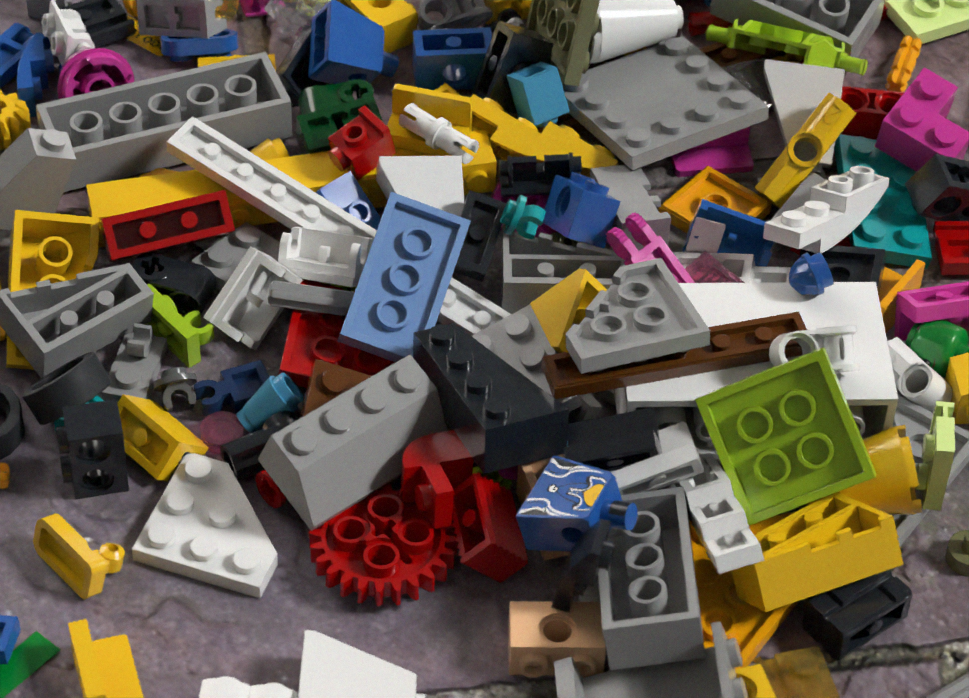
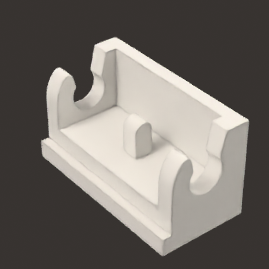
(324, 255)
(243, 304)

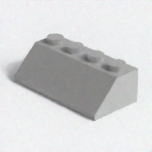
(353, 442)

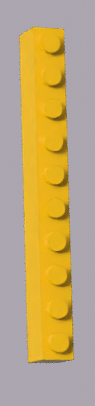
(311, 170)

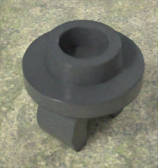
(174, 382)

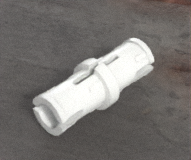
(438, 133)

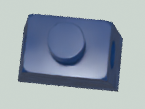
(347, 47)

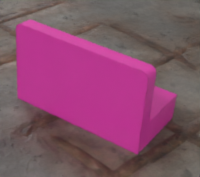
(723, 154)
(931, 304)

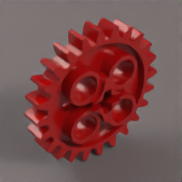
(382, 549)

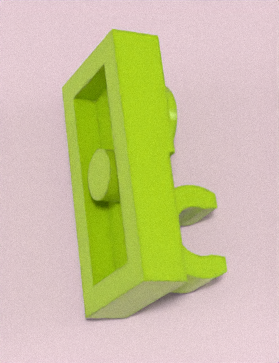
(181, 333)

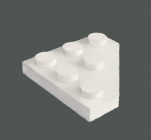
(208, 530)

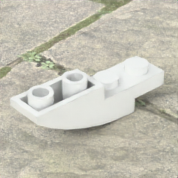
(831, 213)

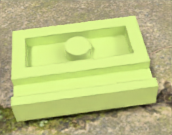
(937, 456)

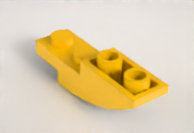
(521, 137)

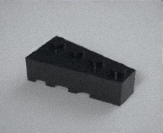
(488, 402)

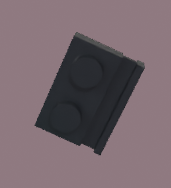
(103, 20)

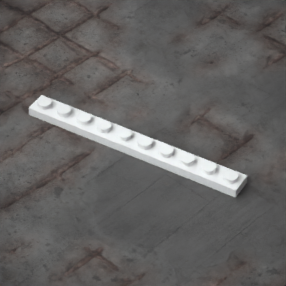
(301, 207)

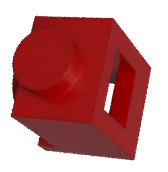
(360, 144)

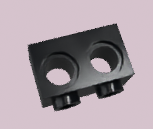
(941, 189)
(94, 449)

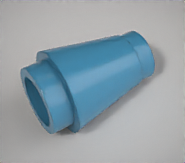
(273, 396)

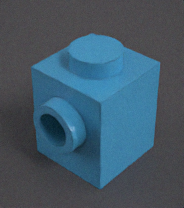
(538, 94)

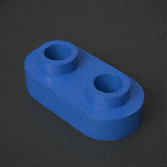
(184, 48)

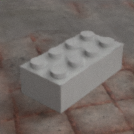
(840, 19)
(652, 586)

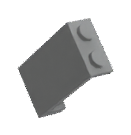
(681, 679)

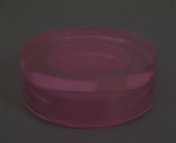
(220, 429)

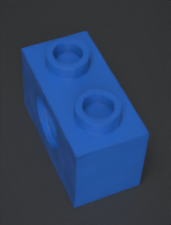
(449, 56)
(580, 209)

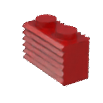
(487, 528)

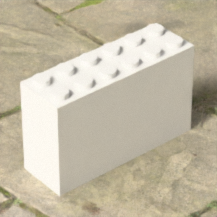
(868, 392)

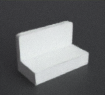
(675, 463)

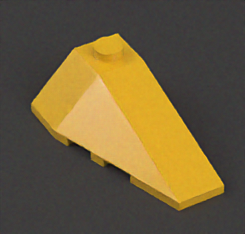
(47, 249)

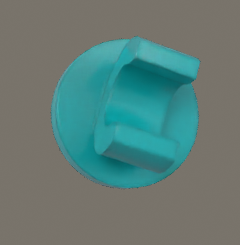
(522, 218)

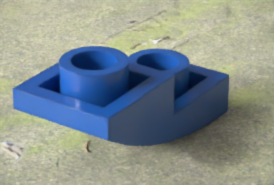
(33, 72)

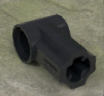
(244, 452)

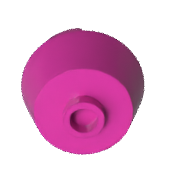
(93, 71)

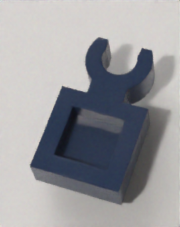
(235, 387)

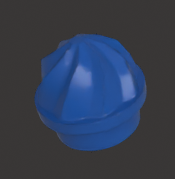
(810, 274)

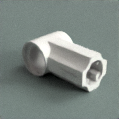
(916, 378)

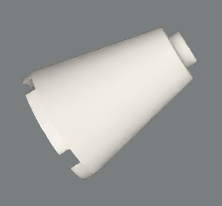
(633, 25)

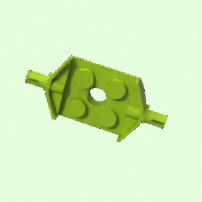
(758, 36)

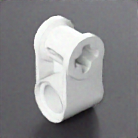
(835, 339)

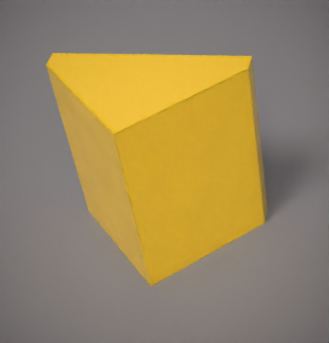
(565, 306)

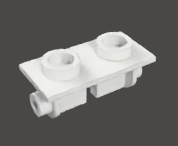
(65, 32)

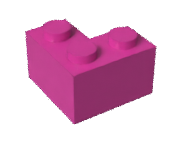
(919, 126)

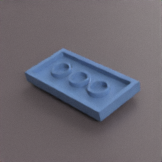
(403, 277)

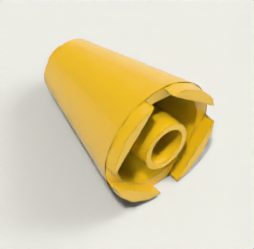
(896, 474)

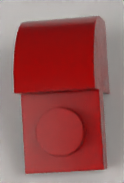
(432, 471)

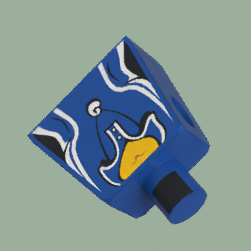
(568, 503)

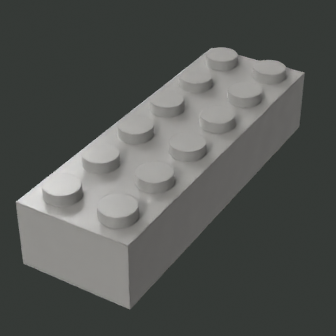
(128, 125)

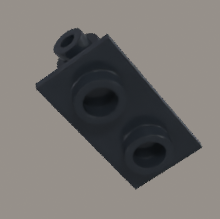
(529, 178)

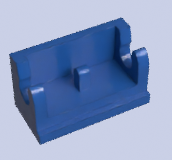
(741, 235)

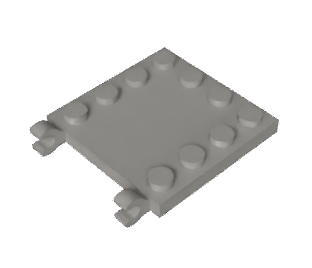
(661, 102)

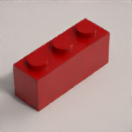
(167, 225)

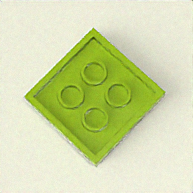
(786, 436)

